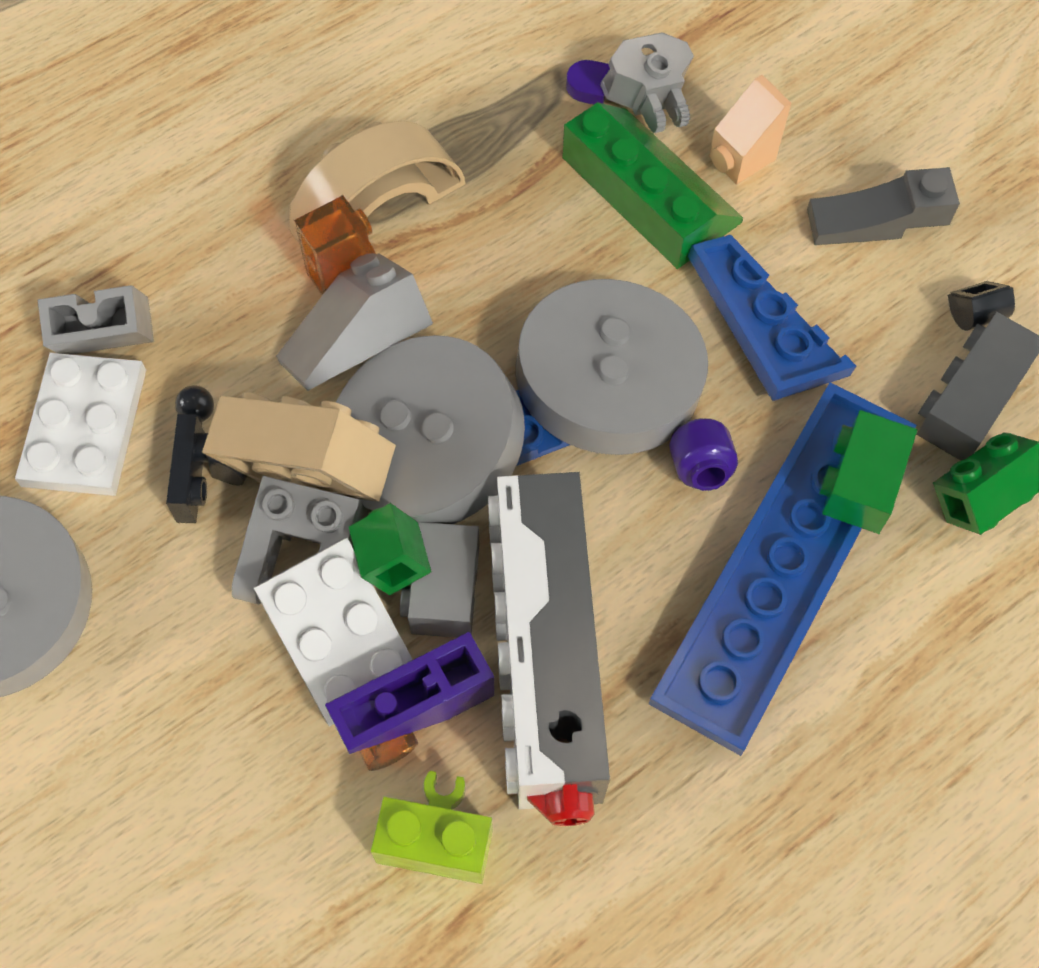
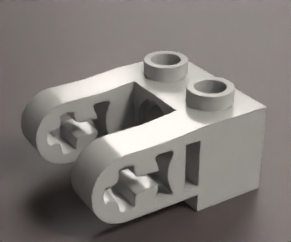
(286, 512)

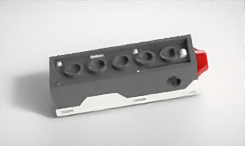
(549, 647)

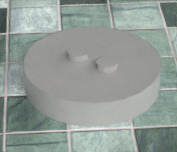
(610, 366)
(450, 423)
(41, 594)

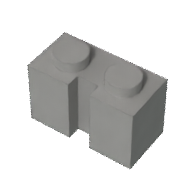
(115, 320)
(445, 597)

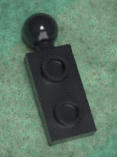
(186, 485)

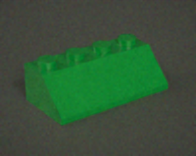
(645, 181)

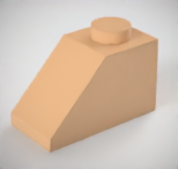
(750, 131)

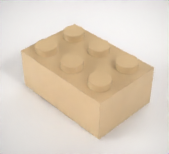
(300, 444)

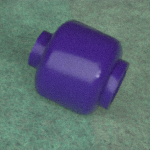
(703, 454)

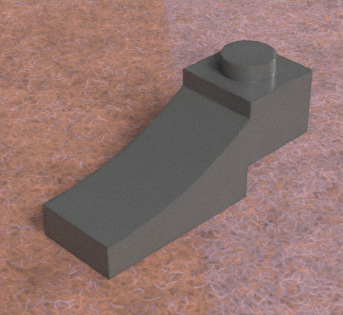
(885, 210)

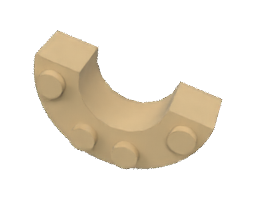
(377, 167)

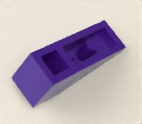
(414, 695)

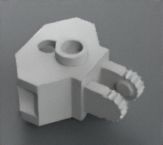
(650, 80)

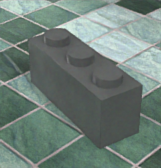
(978, 386)

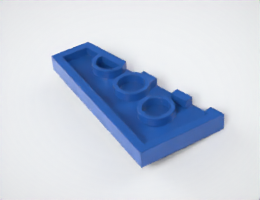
(773, 336)

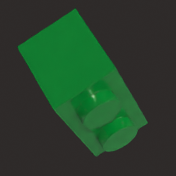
(868, 471)

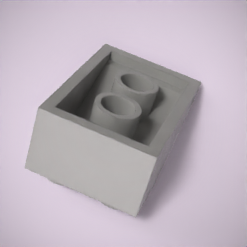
(355, 319)

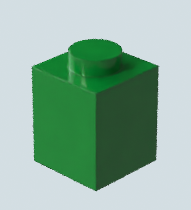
(389, 549)

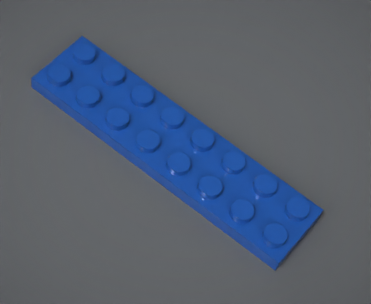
(766, 590)

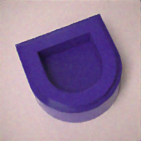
(585, 81)

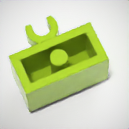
(433, 835)

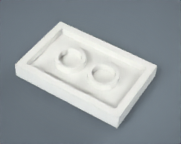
(81, 424)
(332, 624)

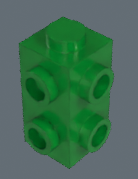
(990, 483)

